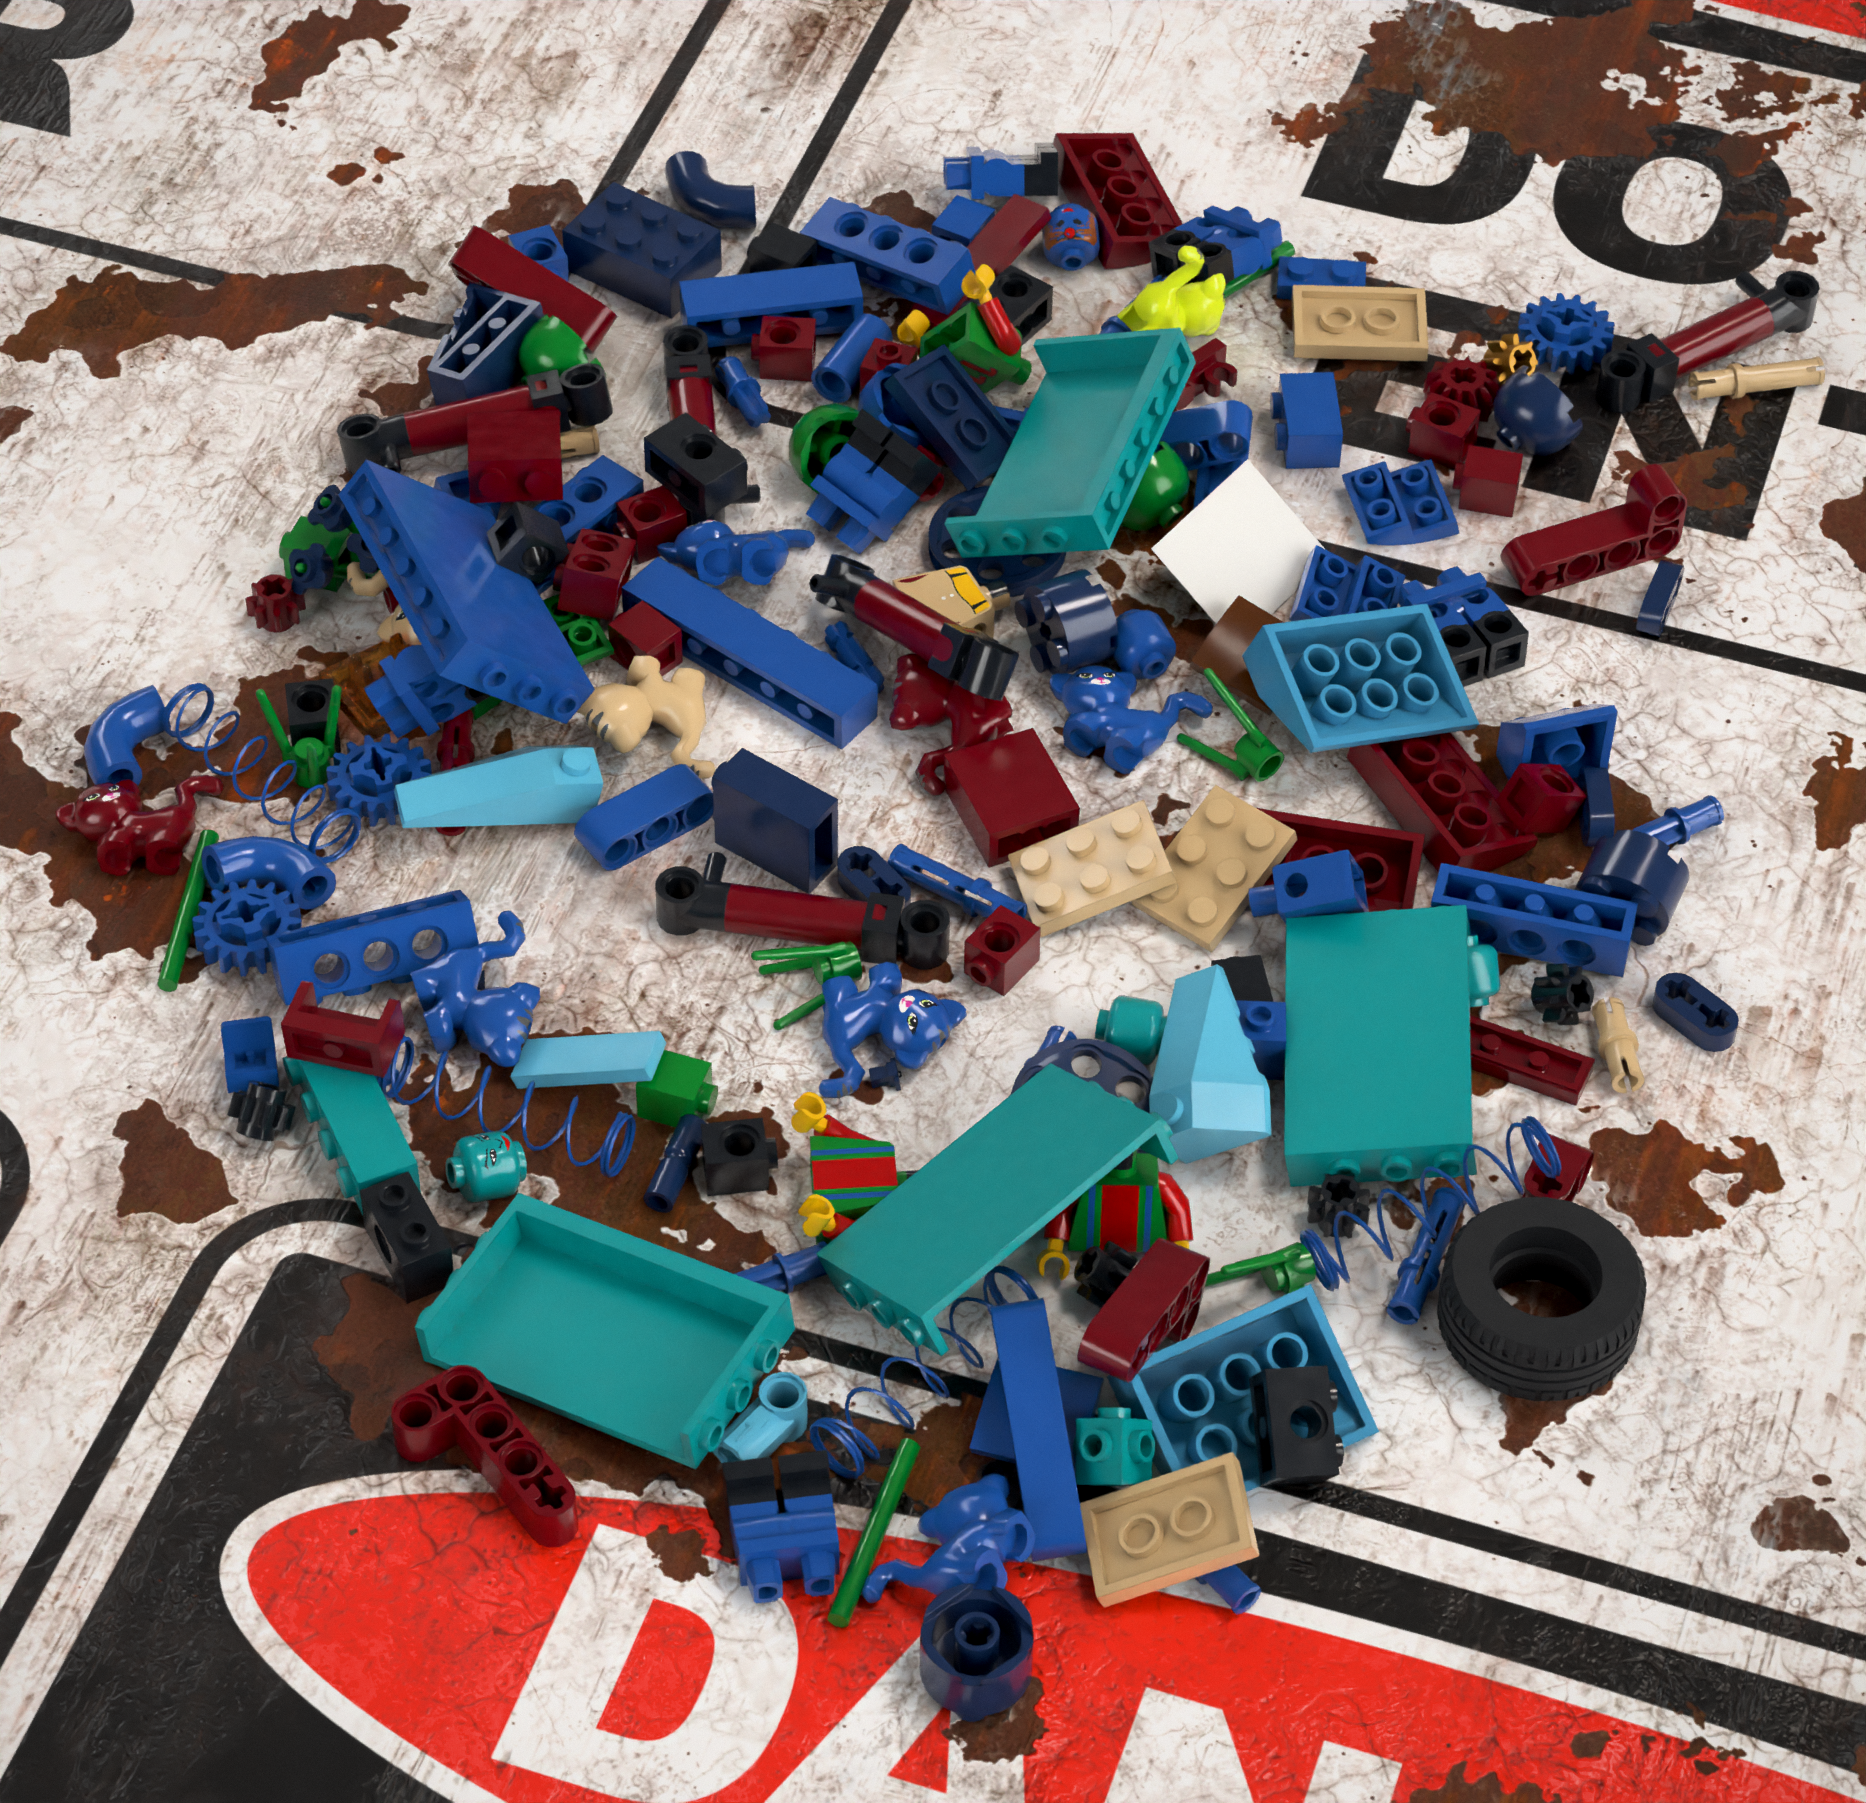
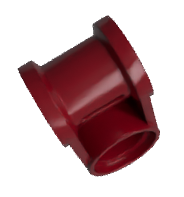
(1575, 1168)

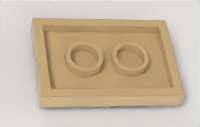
(1359, 323)
(1215, 863)
(1092, 868)
(1168, 1529)

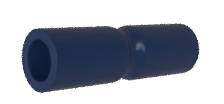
(674, 1166)

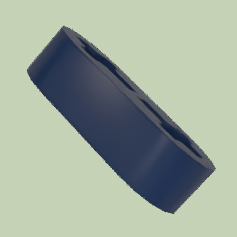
(1660, 598)
(1597, 809)
(880, 878)
(1695, 1012)

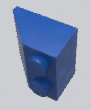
(1563, 737)

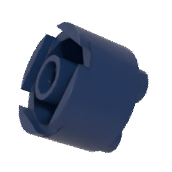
(1067, 623)
(1639, 871)
(976, 1650)

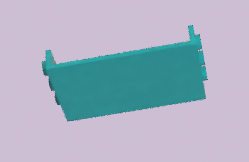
(1080, 444)
(1378, 1045)
(985, 1199)
(607, 1329)

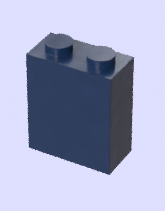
(775, 820)

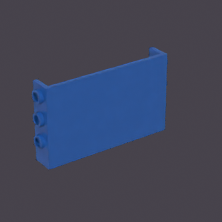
(467, 611)

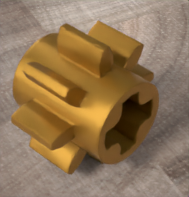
(1508, 355)

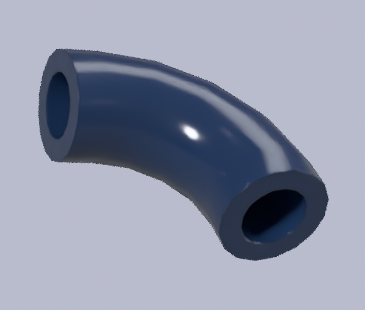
(706, 198)

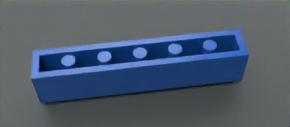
(758, 654)

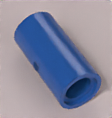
(839, 370)

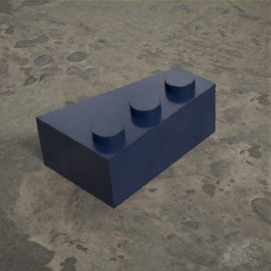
(482, 346)

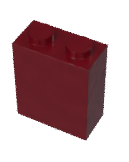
(514, 456)
(1009, 794)

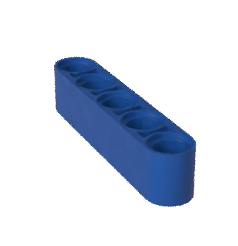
(1038, 1428)

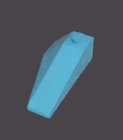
(507, 789)
(1207, 1071)

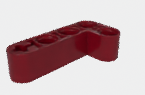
(499, 266)
(1602, 541)
(1152, 1303)
(469, 1423)

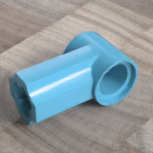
(763, 1425)

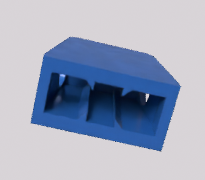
(1330, 883)

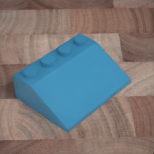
(1359, 678)
(1202, 1387)

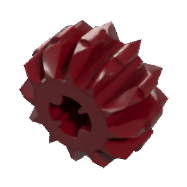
(1465, 383)

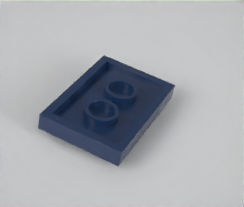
(953, 415)

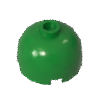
(551, 346)
(819, 438)
(1159, 492)

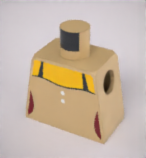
(958, 596)

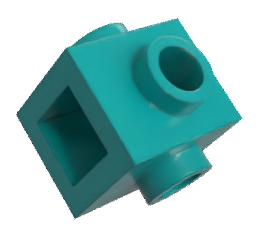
(1113, 1449)

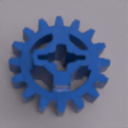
(1566, 332)
(369, 773)
(238, 922)

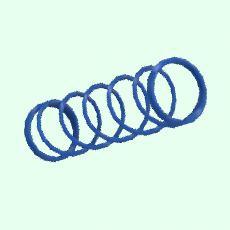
(198, 687)
(1529, 1127)
(605, 1150)
(829, 1423)

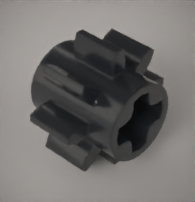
(1562, 994)
(261, 1110)
(1337, 1195)
(1102, 1272)

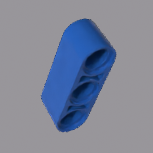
(1210, 433)
(645, 817)

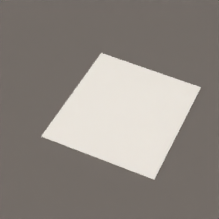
(1237, 545)

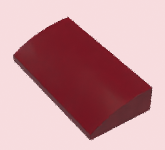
(1120, 188)
(1445, 795)
(1385, 855)

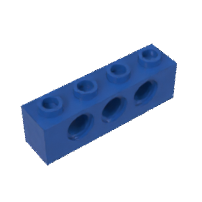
(891, 254)
(590, 502)
(1541, 919)
(296, 951)

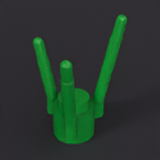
(1254, 751)
(309, 753)
(826, 961)
(1281, 1270)

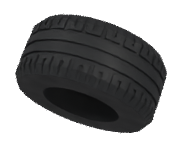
(1531, 1353)

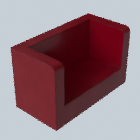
(341, 1037)

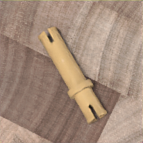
(1740, 380)

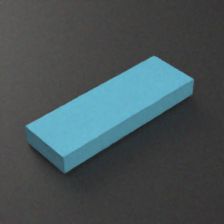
(589, 1059)

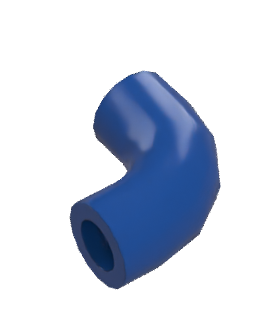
(118, 731)
(266, 861)

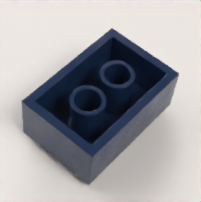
(640, 248)

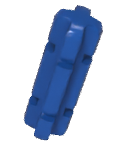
(851, 652)

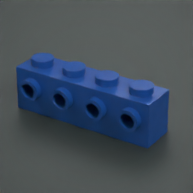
(734, 305)

